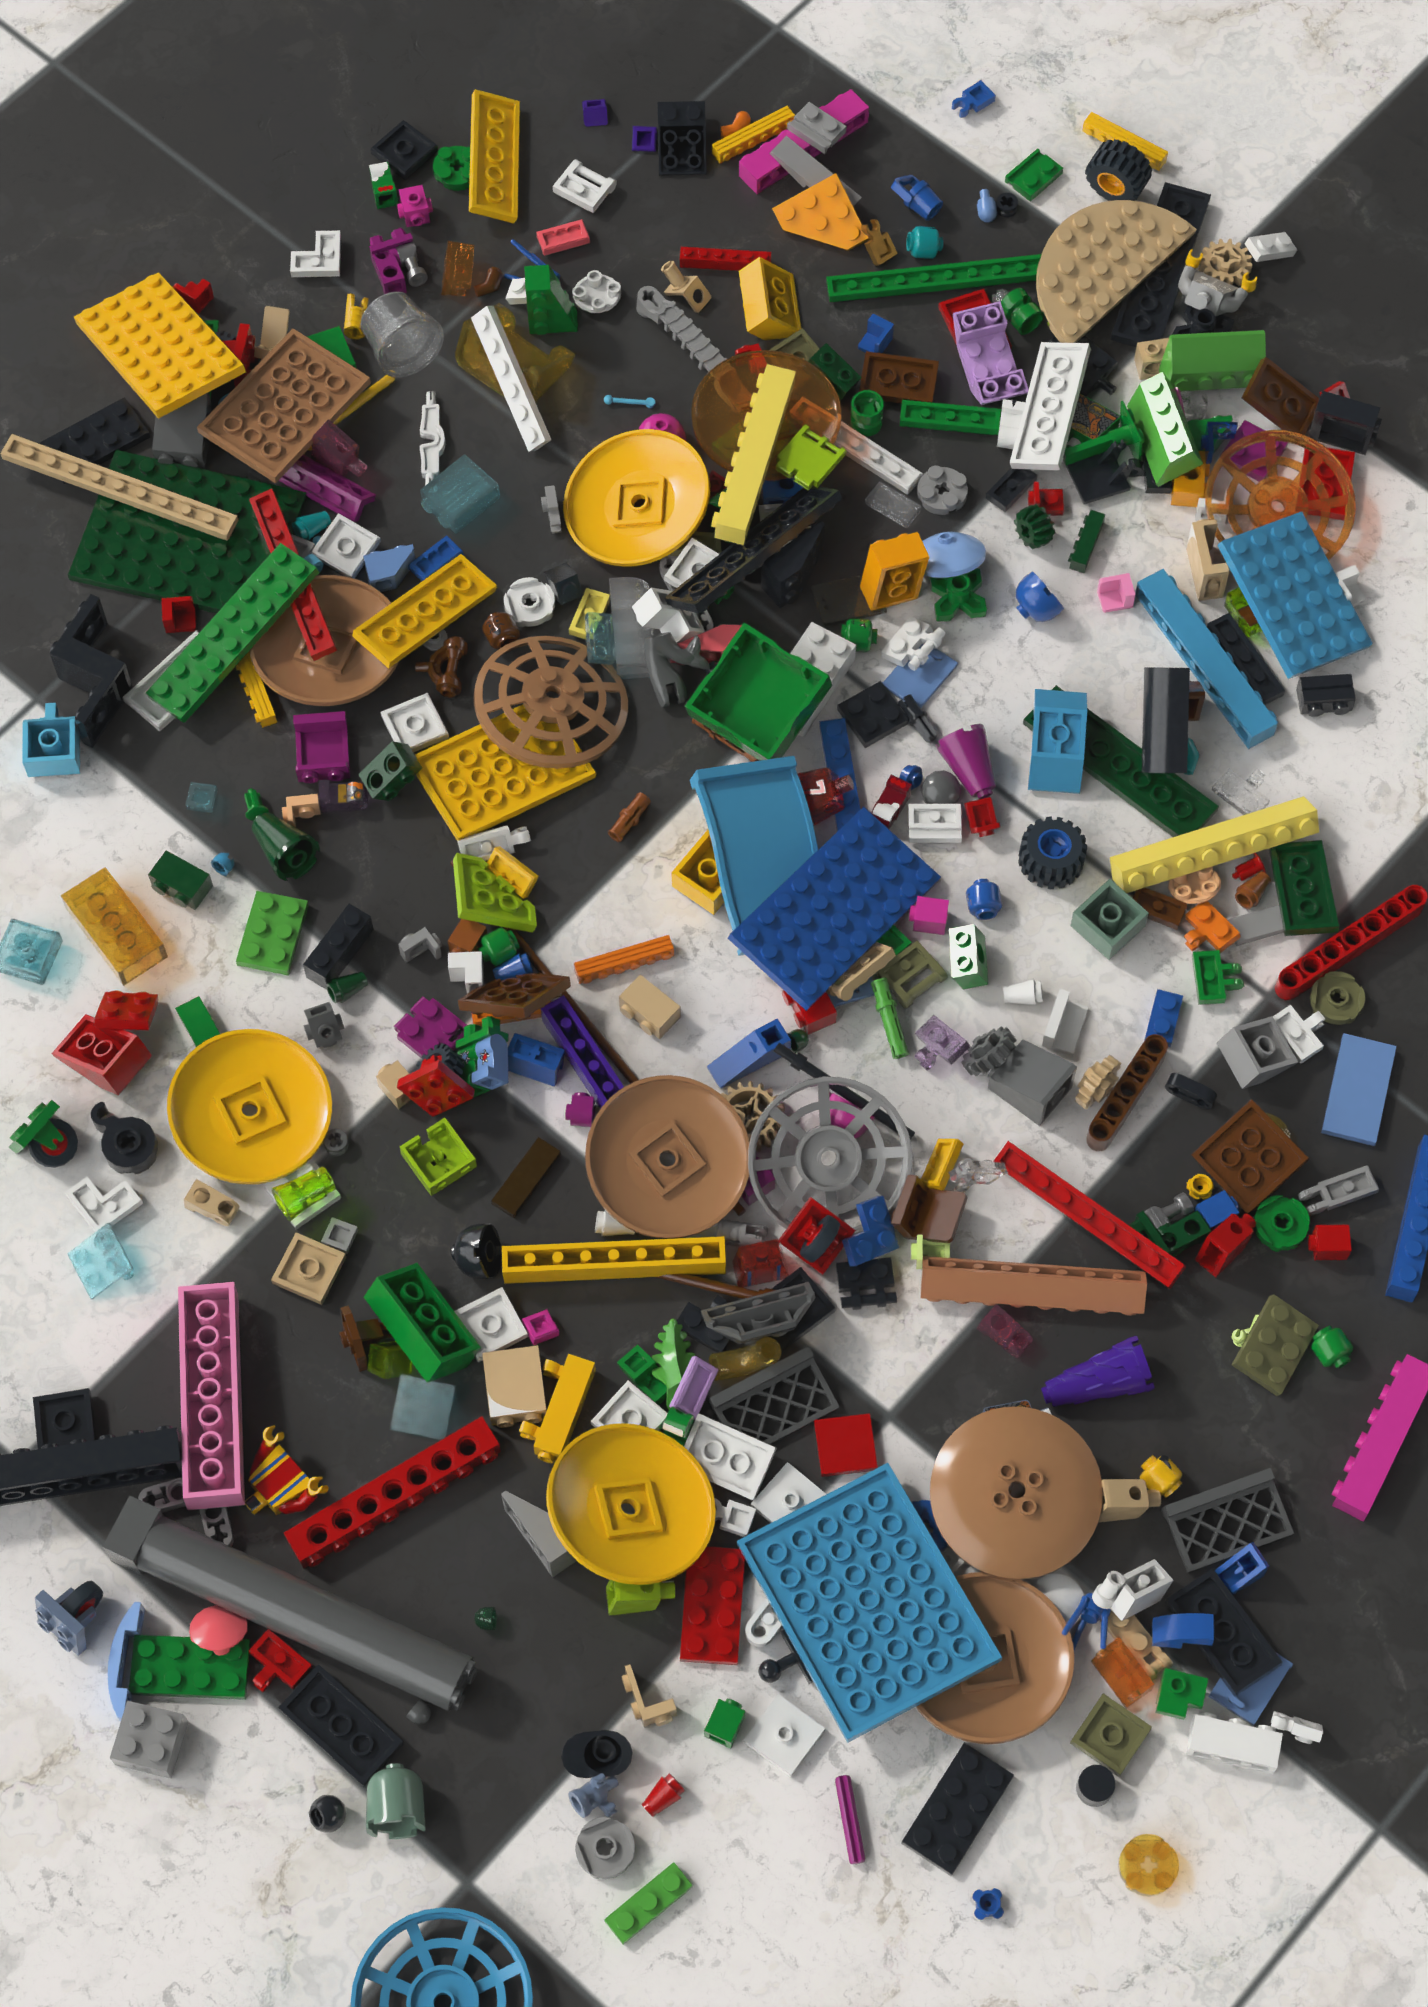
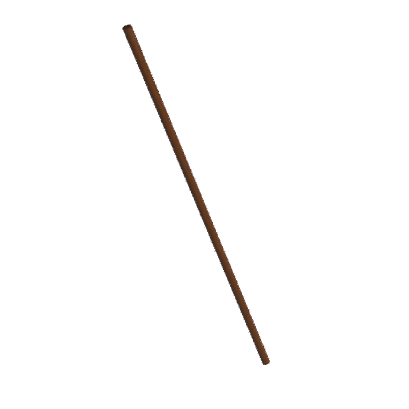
(590, 1027)

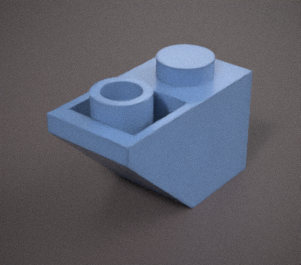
(388, 567)

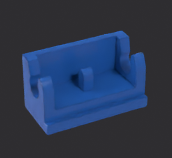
(535, 1059)

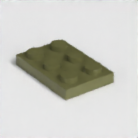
(1275, 1345)

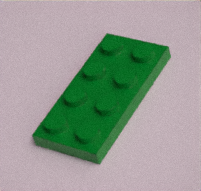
(182, 1669)

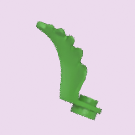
(673, 1359)

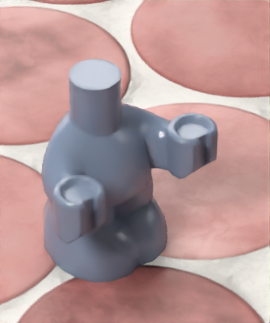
(593, 1795)

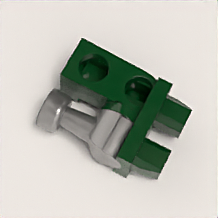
(1175, 1237)

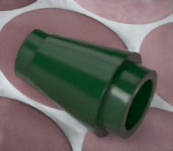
(346, 986)

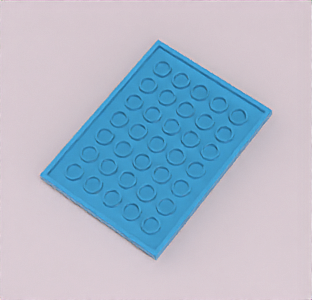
(868, 1602)

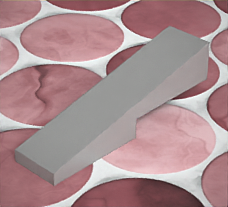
(804, 167)

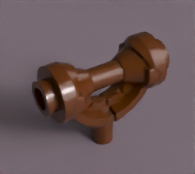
(453, 651)

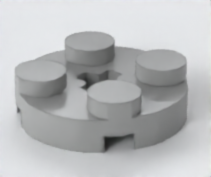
(942, 477)
(589, 1841)

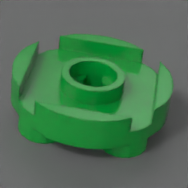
(444, 170)
(1284, 1208)

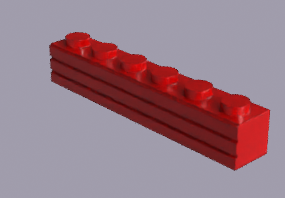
(719, 258)

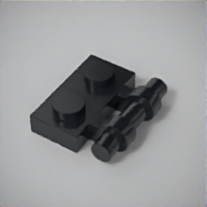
(869, 1275)

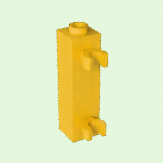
(563, 1408)

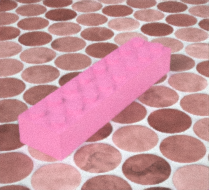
(211, 1396)

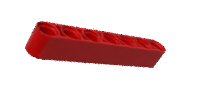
(1358, 933)

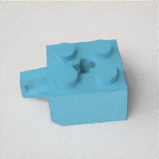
(51, 744)

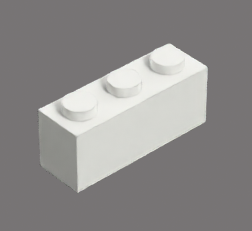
(1234, 1742)

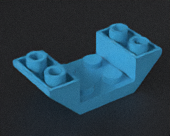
(1058, 741)

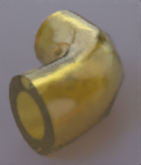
(746, 1359)

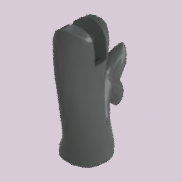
(662, 673)

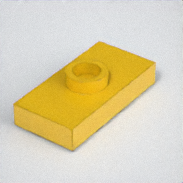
(513, 871)
(941, 1163)

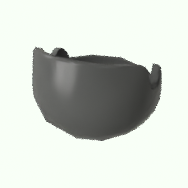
(941, 788)

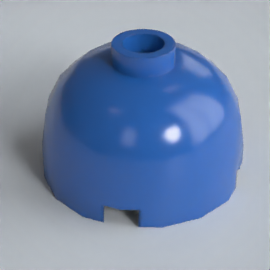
(1036, 599)

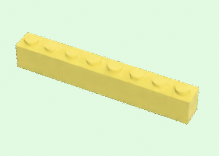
(755, 454)
(1214, 844)

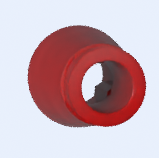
(663, 1795)

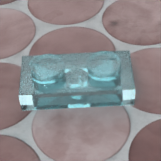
(599, 638)

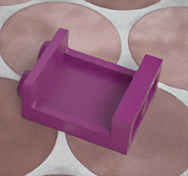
(322, 747)

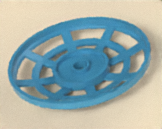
(442, 1978)

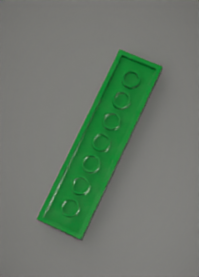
(232, 633)

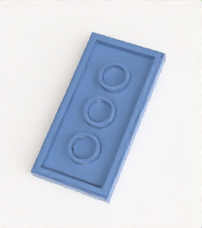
(1358, 1089)

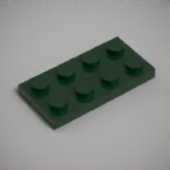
(1303, 888)

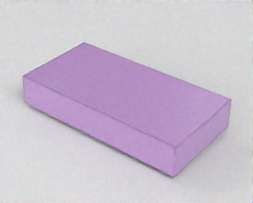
(694, 1386)

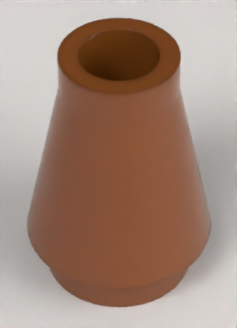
(1251, 892)

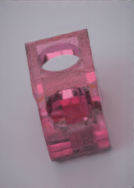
(1005, 1331)

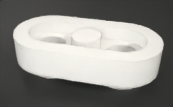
(766, 1620)

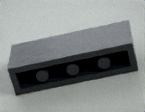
(1165, 720)

